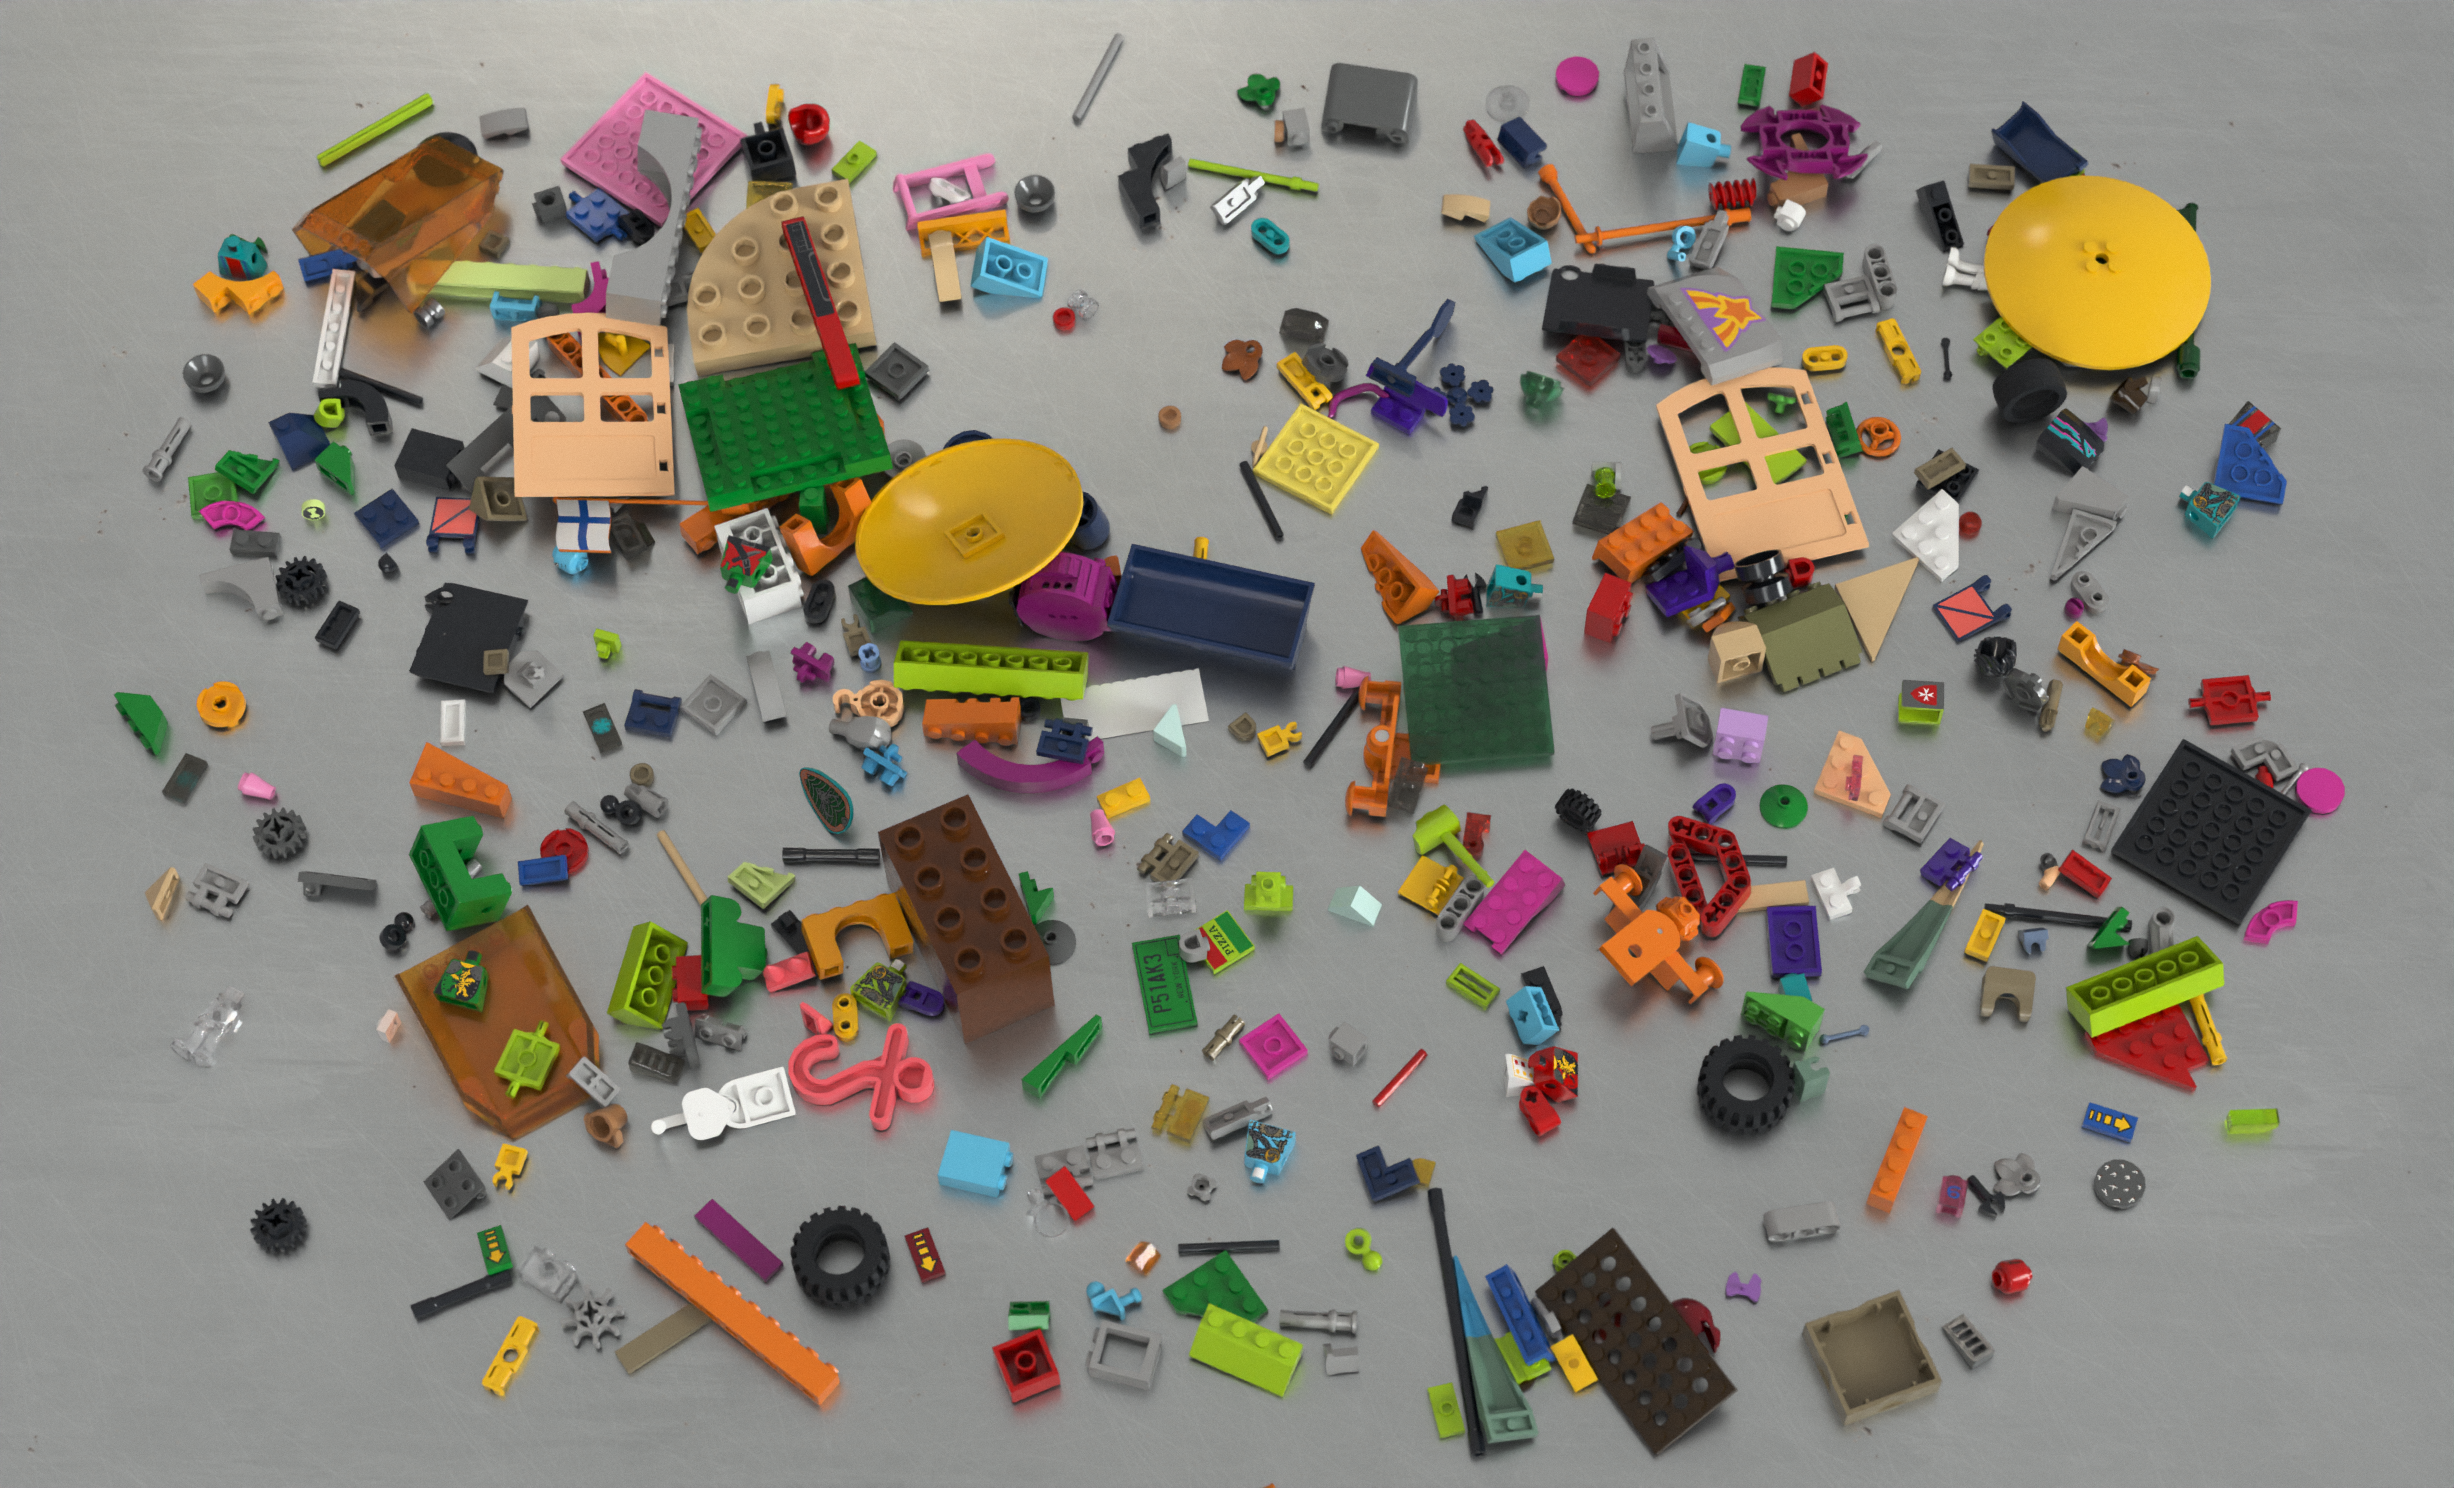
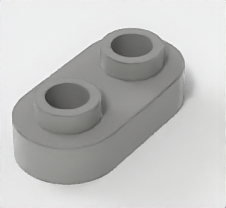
(2088, 591)

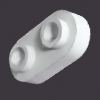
(948, 191)

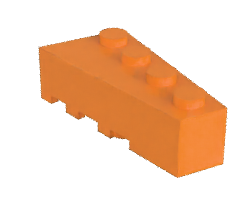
(973, 720)

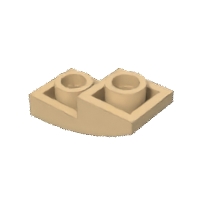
(1460, 205)

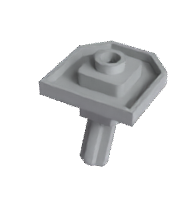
(531, 676)
(1690, 723)

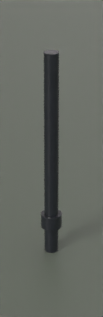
(2009, 911)

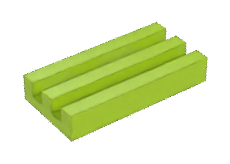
(1468, 993)

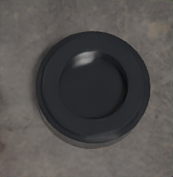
(1029, 709)

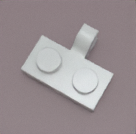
(1833, 893)

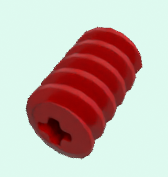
(1732, 193)

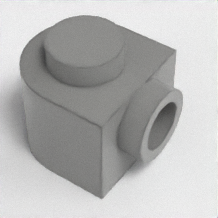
(1193, 946)

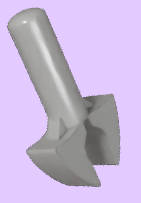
(1551, 1323)

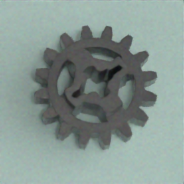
(267, 835)

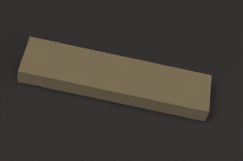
(661, 1337)

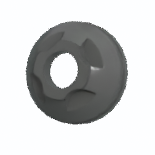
(1034, 187)
(203, 366)

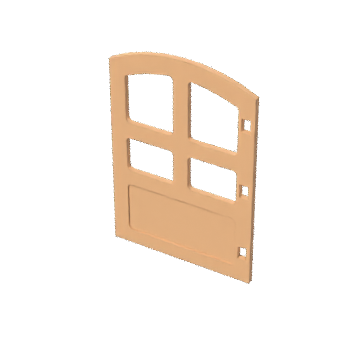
(590, 454)
(1795, 516)

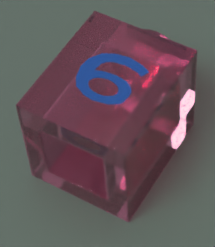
(1952, 1196)

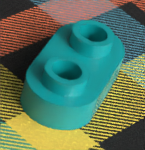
(1272, 236)

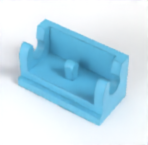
(514, 309)

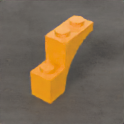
(247, 294)

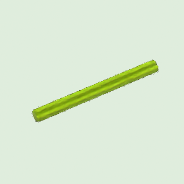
(375, 129)

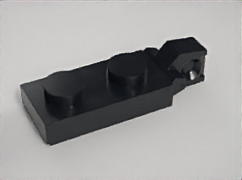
(1539, 978)

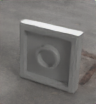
(713, 705)

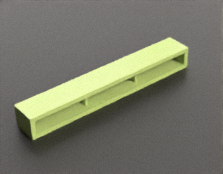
(514, 281)

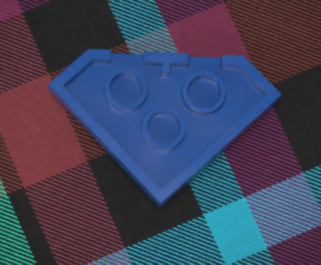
(2247, 468)

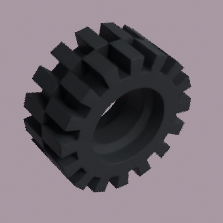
(1578, 810)

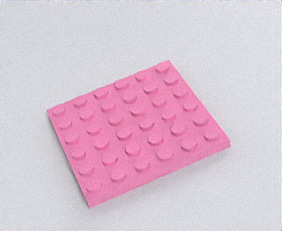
(610, 147)

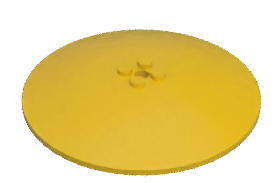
(2088, 312)
(922, 521)

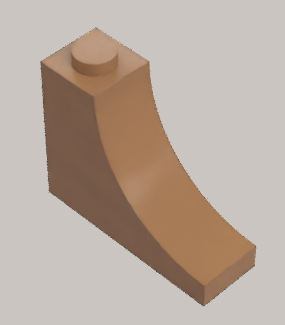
(1799, 187)

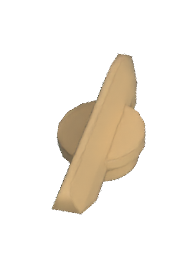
(1259, 446)

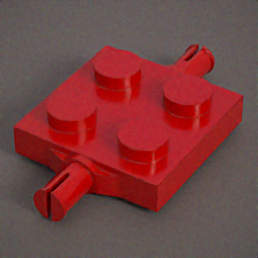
(2229, 700)

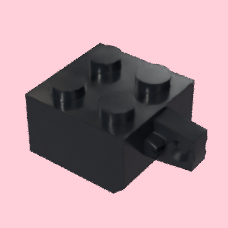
(767, 154)

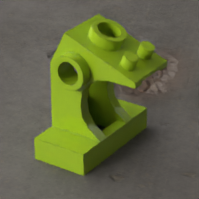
(1268, 892)

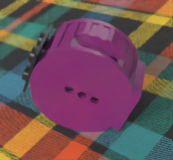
(1066, 598)

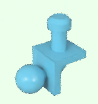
(1109, 1301)

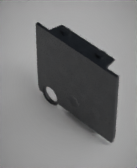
(1599, 303)
(462, 632)

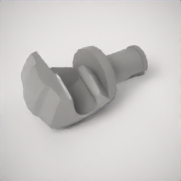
(863, 731)

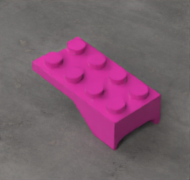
(1514, 901)

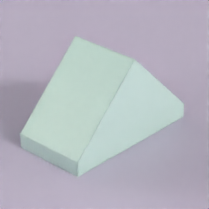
(1170, 732)
(1355, 904)

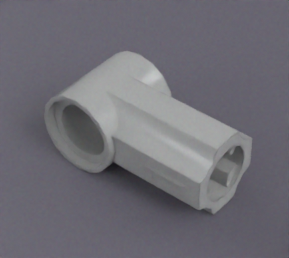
(2161, 934)

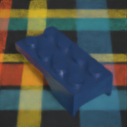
(2036, 146)

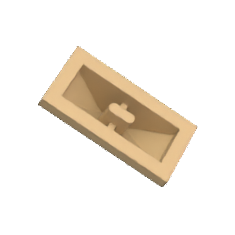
(162, 891)

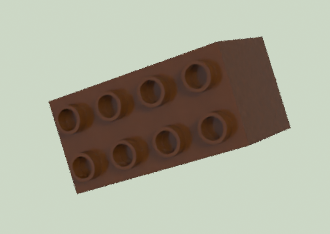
(967, 918)

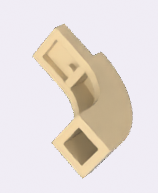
(944, 265)

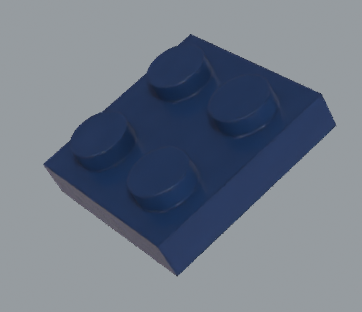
(386, 518)

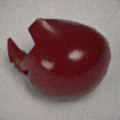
(1696, 1316)

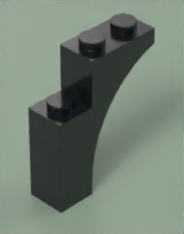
(1137, 184)

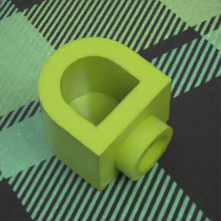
(329, 413)

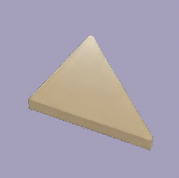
(1874, 601)

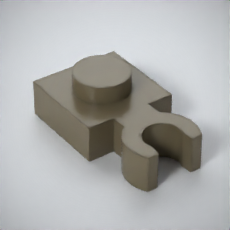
(854, 636)

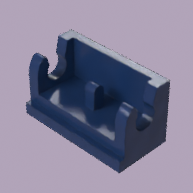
(1521, 141)

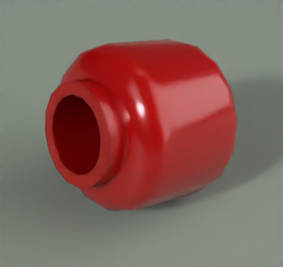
(2011, 1276)

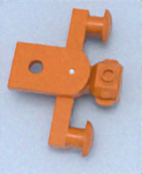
(1654, 937)

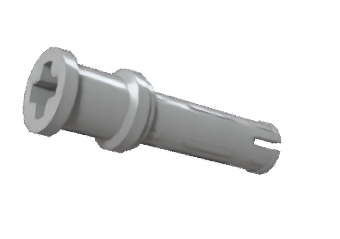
(163, 456)
(1331, 1321)

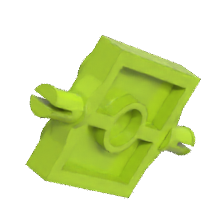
(527, 1059)

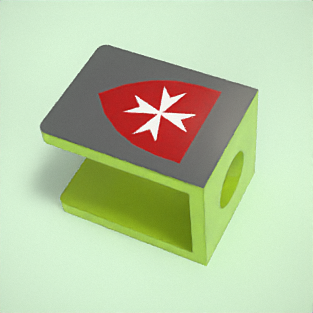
(1921, 702)

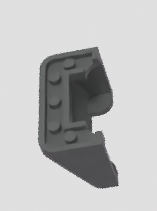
(1370, 99)

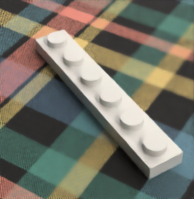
(334, 329)

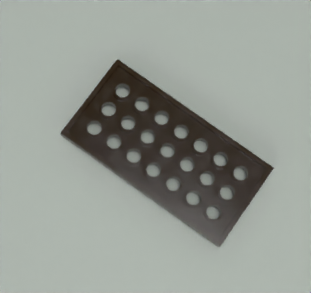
(1672, 1325)

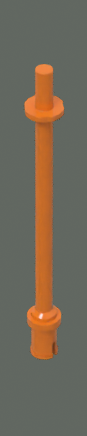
(1735, 216)

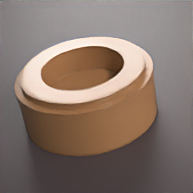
(1279, 131)
(1169, 417)

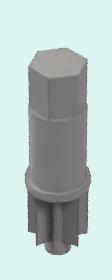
(1872, 150)

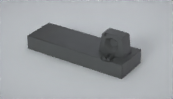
(314, 881)

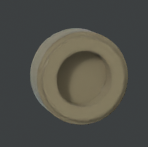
(642, 774)

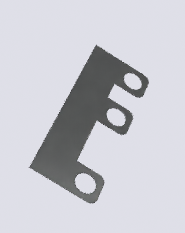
(474, 456)

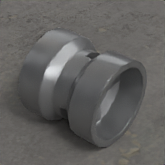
(429, 312)

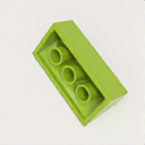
(645, 977)
(1246, 1350)

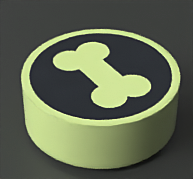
(313, 509)

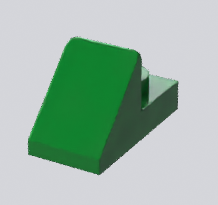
(1036, 901)
(2106, 934)

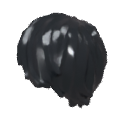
(1996, 656)

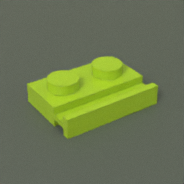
(1515, 1361)

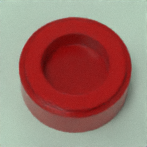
(1064, 318)

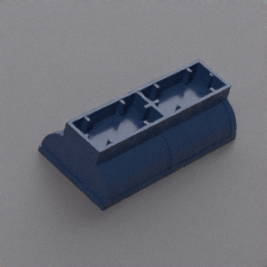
(1212, 606)

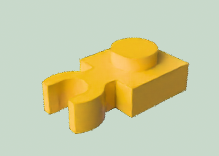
(1276, 740)
(509, 1162)

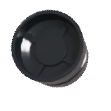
(1763, 578)

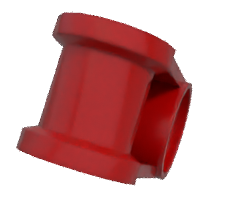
(1540, 1114)

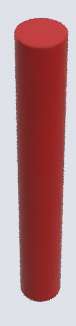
(1399, 1078)

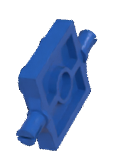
(596, 215)

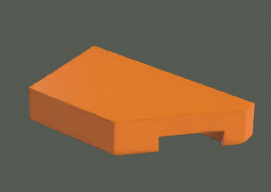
(1718, 617)

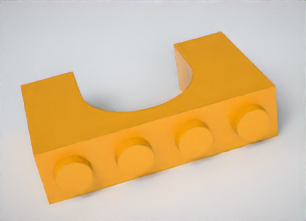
(879, 913)

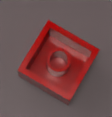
(1608, 608)
(1026, 1365)

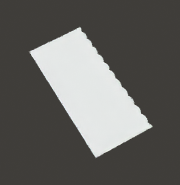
(1139, 703)

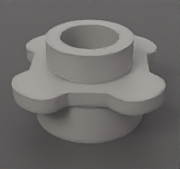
(1198, 1180)

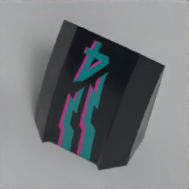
(2070, 442)

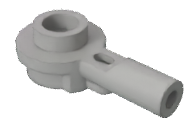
(1699, 616)

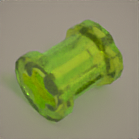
(1605, 486)

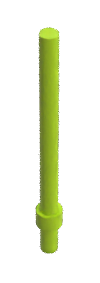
(1294, 183)

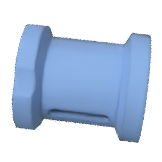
(872, 659)

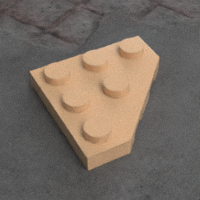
(1831, 783)

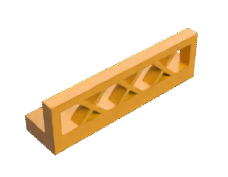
(965, 226)

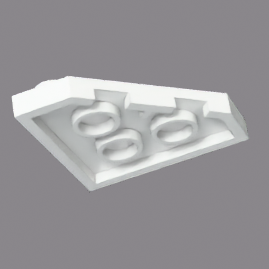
(1933, 535)

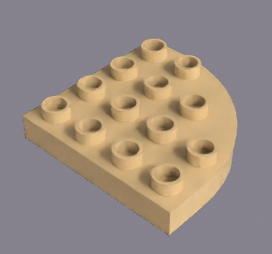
(747, 293)

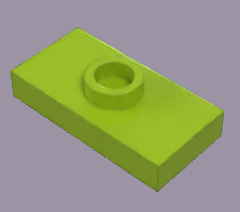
(854, 161)
(1446, 1410)

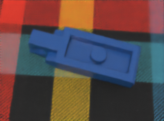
(323, 263)

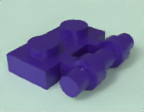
(1947, 860)

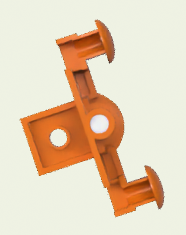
(1382, 749)

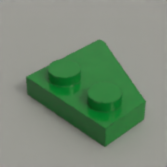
(246, 469)

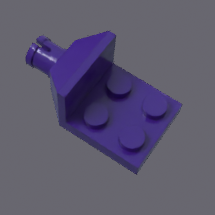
(1692, 585)

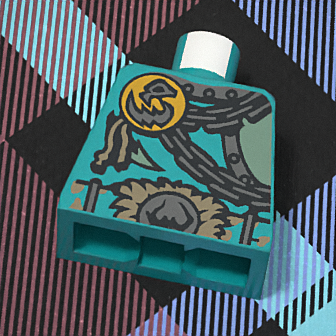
(2209, 506)
(1511, 588)

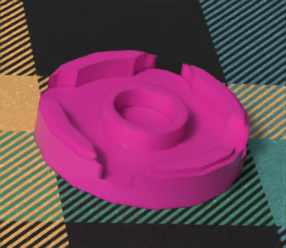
(1577, 75)
(2320, 790)

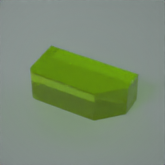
(2252, 1120)

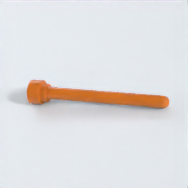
(1549, 175)

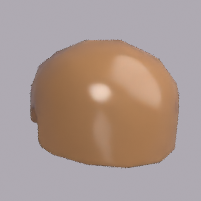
(1544, 212)

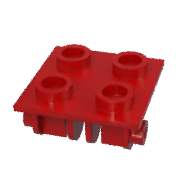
(1615, 846)

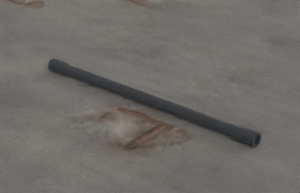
(1475, 1434)

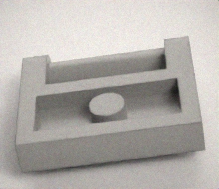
(1851, 291)
(1920, 818)

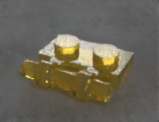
(1187, 1116)

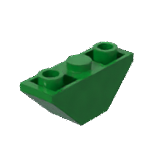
(144, 717)

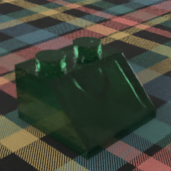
(876, 607)

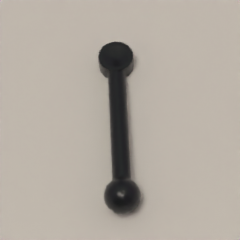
(1945, 342)

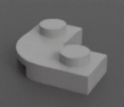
(2273, 755)

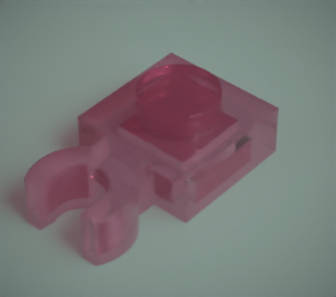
(1853, 782)

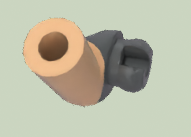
(2050, 870)

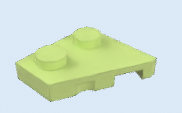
(760, 883)

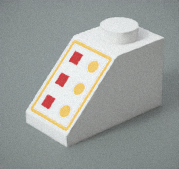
(1517, 1074)

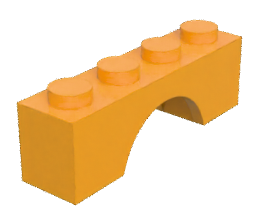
(2082, 649)

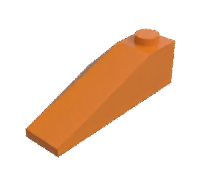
(1401, 584)

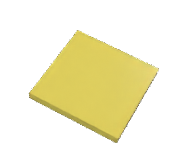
(1315, 458)

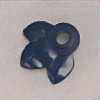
(2120, 772)

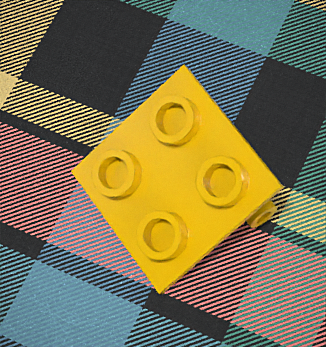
(1431, 884)

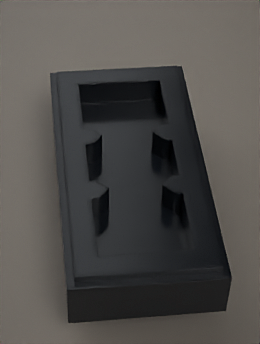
(337, 625)

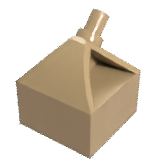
(1736, 650)

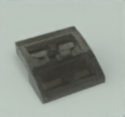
(1601, 513)

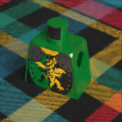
(464, 983)

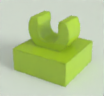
(606, 642)

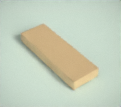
(1776, 895)

